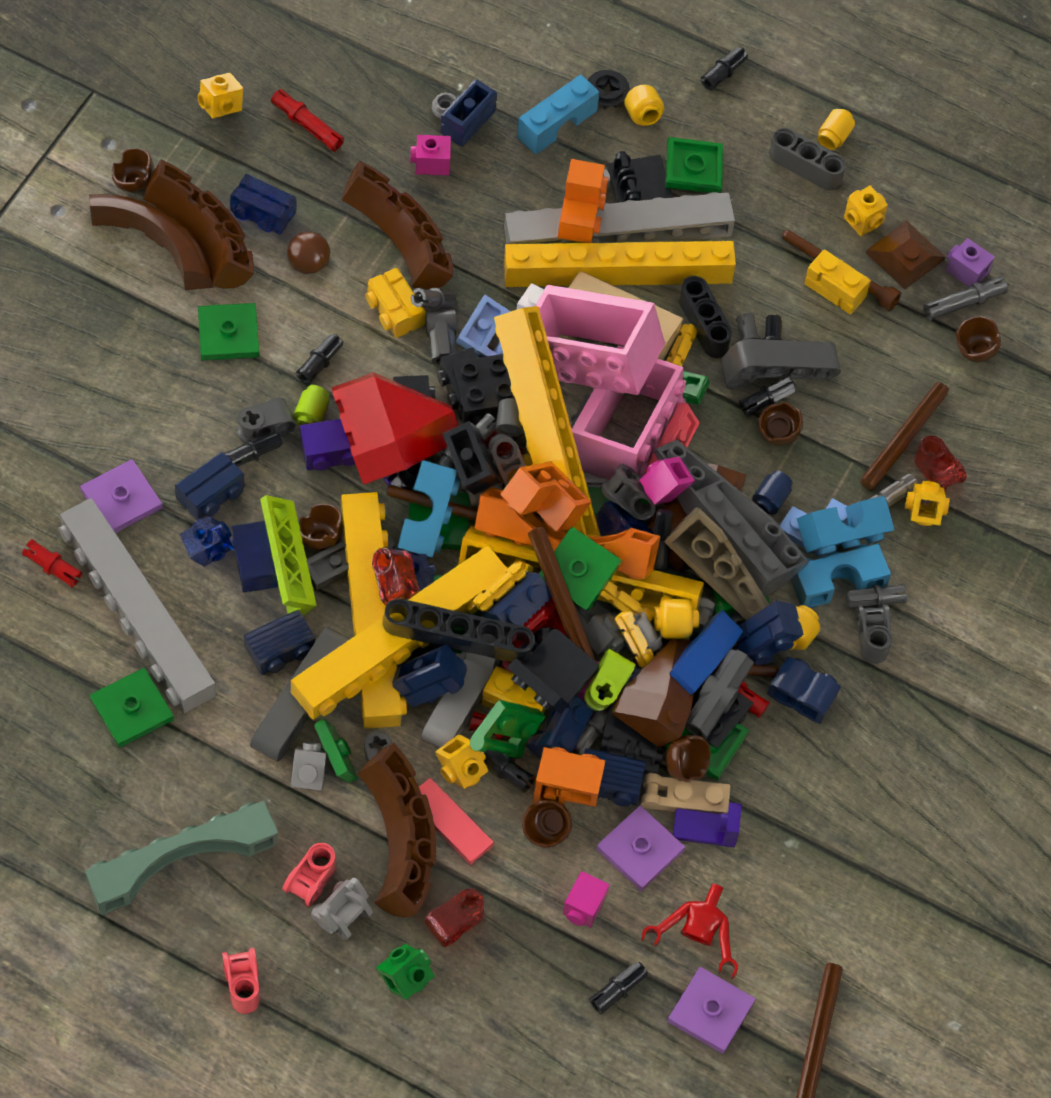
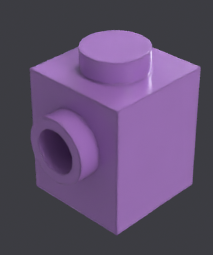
(969, 262)

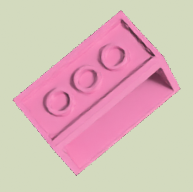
(604, 320)
(603, 456)

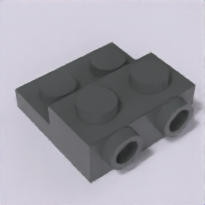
(601, 627)

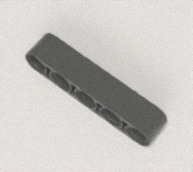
(287, 715)

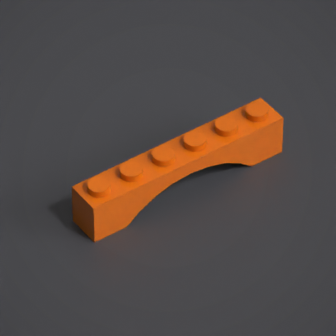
(632, 546)

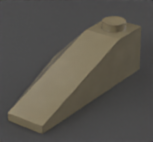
(714, 559)

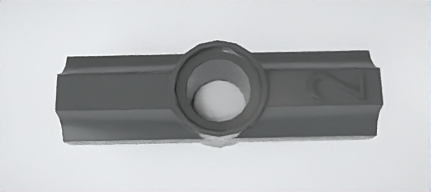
(718, 693)

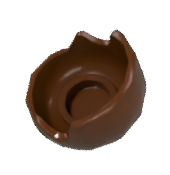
(133, 170)
(308, 252)
(978, 339)
(780, 424)
(321, 527)
(688, 758)
(547, 823)

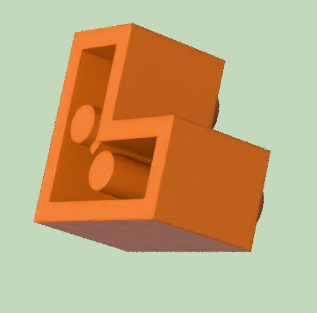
(583, 198)
(549, 493)
(568, 777)

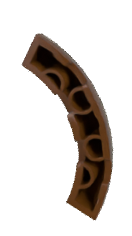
(207, 222)
(404, 223)
(159, 227)
(408, 830)

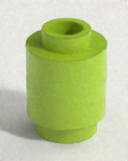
(311, 405)

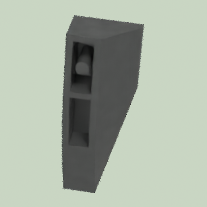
(752, 532)

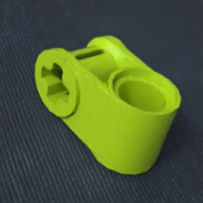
(611, 677)

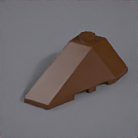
(654, 700)

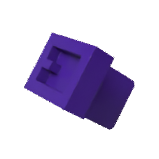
(708, 827)

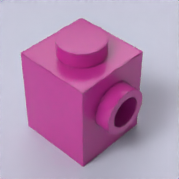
(431, 154)
(666, 480)
(585, 900)

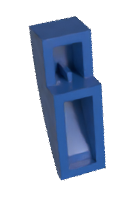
(706, 651)

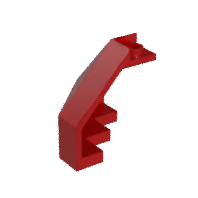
(390, 424)

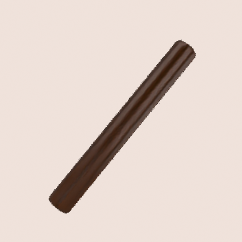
(904, 436)
(559, 589)
(819, 1031)

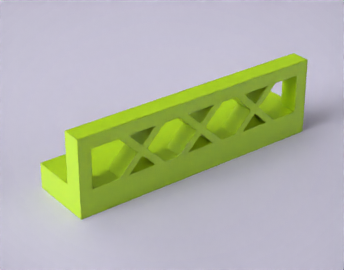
(288, 554)

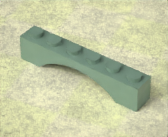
(241, 832)

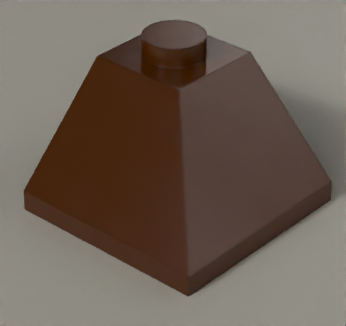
(905, 254)

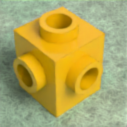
(220, 95)
(865, 210)
(928, 513)
(461, 763)

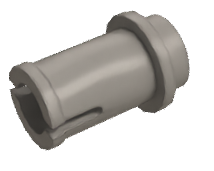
(652, 637)

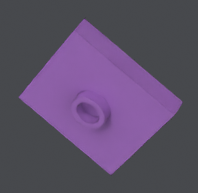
(122, 495)
(640, 848)
(711, 1010)

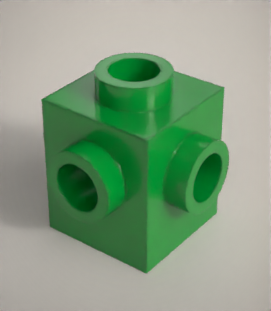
(406, 971)

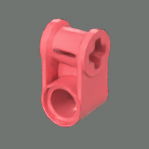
(310, 879)
(242, 975)

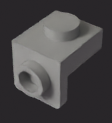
(309, 766)

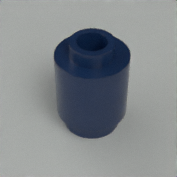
(773, 492)

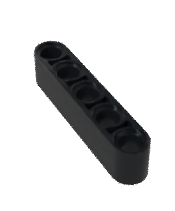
(442, 634)

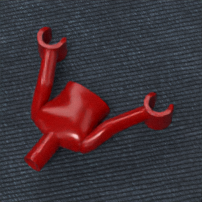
(701, 925)

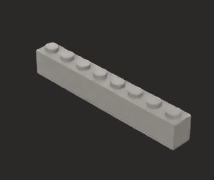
(634, 221)
(137, 605)

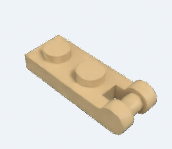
(693, 796)

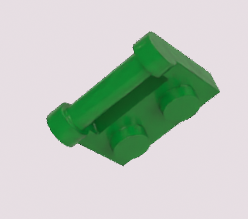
(509, 720)

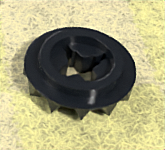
(618, 85)

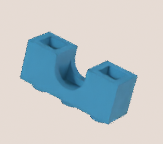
(541, 124)
(438, 484)
(825, 530)
(861, 566)

